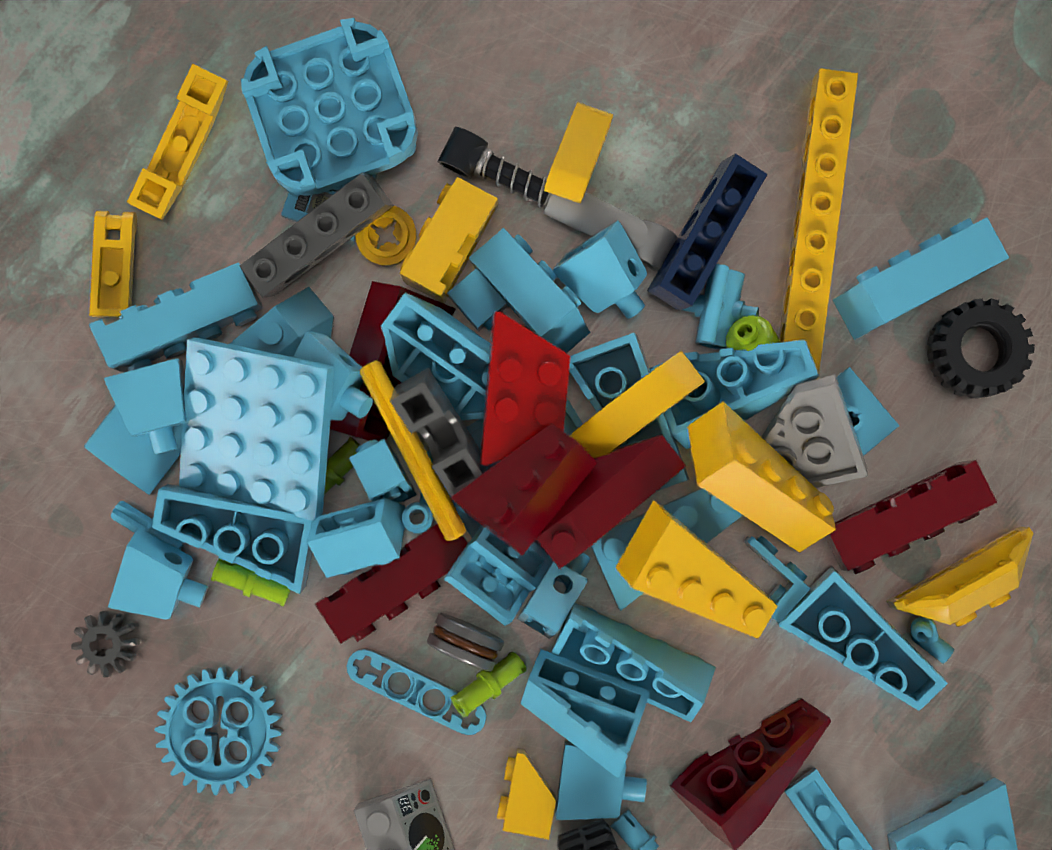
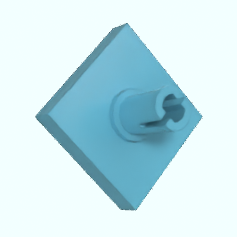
(867, 414)

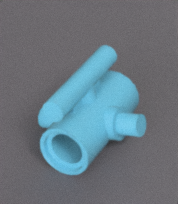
(720, 307)

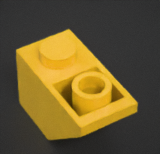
(530, 799)

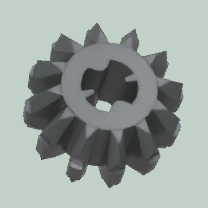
(113, 656)

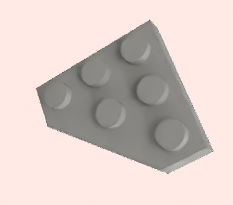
(817, 434)

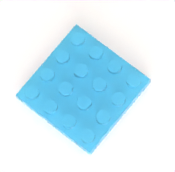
(256, 427)

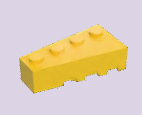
(757, 480)
(687, 572)

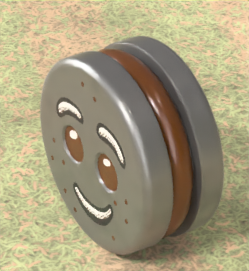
(465, 642)

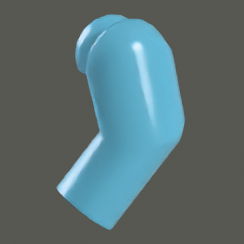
(926, 636)

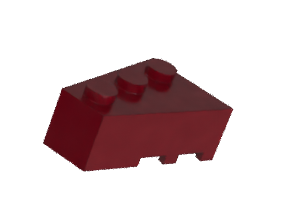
(527, 487)

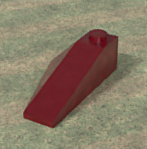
(745, 780)

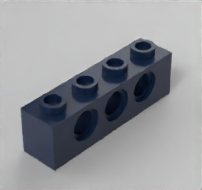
(707, 232)

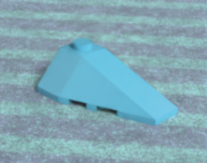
(742, 380)

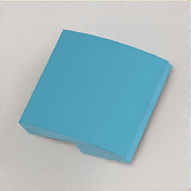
(131, 455)
(497, 574)

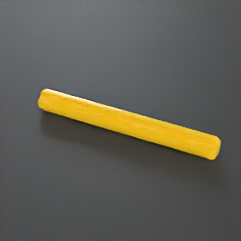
(413, 453)

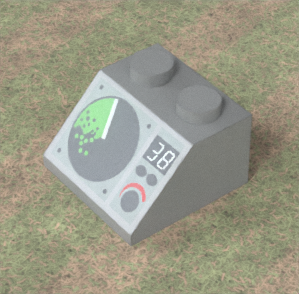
(404, 820)

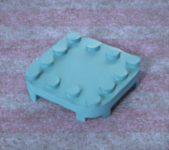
(330, 108)

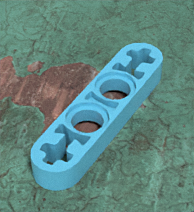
(414, 696)

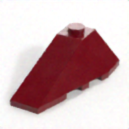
(609, 495)

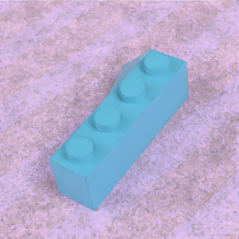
(674, 678)

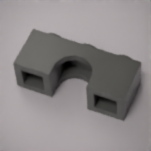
(428, 410)

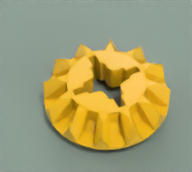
(389, 253)

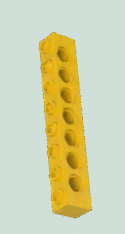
(818, 209)

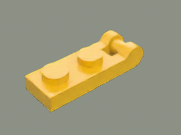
(112, 264)

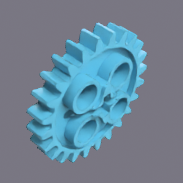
(184, 727)

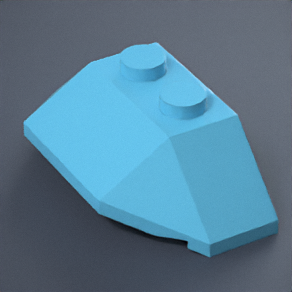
(286, 324)
(429, 337)

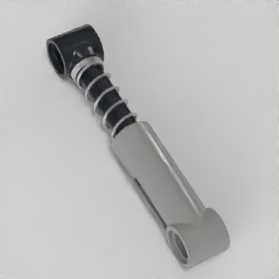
(469, 156)

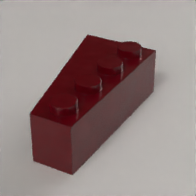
(910, 514)

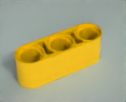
(578, 152)

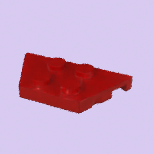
(523, 388)

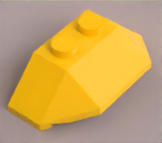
(970, 582)

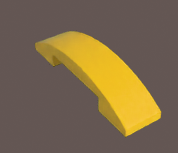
(181, 143)
(638, 406)

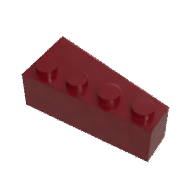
(388, 586)

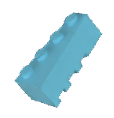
(698, 511)
(238, 532)

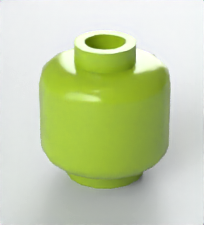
(750, 332)

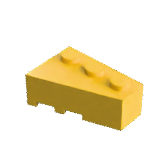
(448, 239)

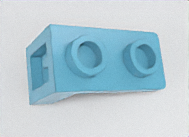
(794, 591)

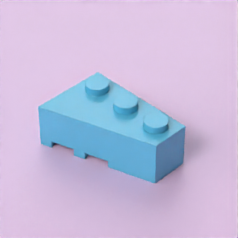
(531, 290)
(586, 707)
(968, 823)

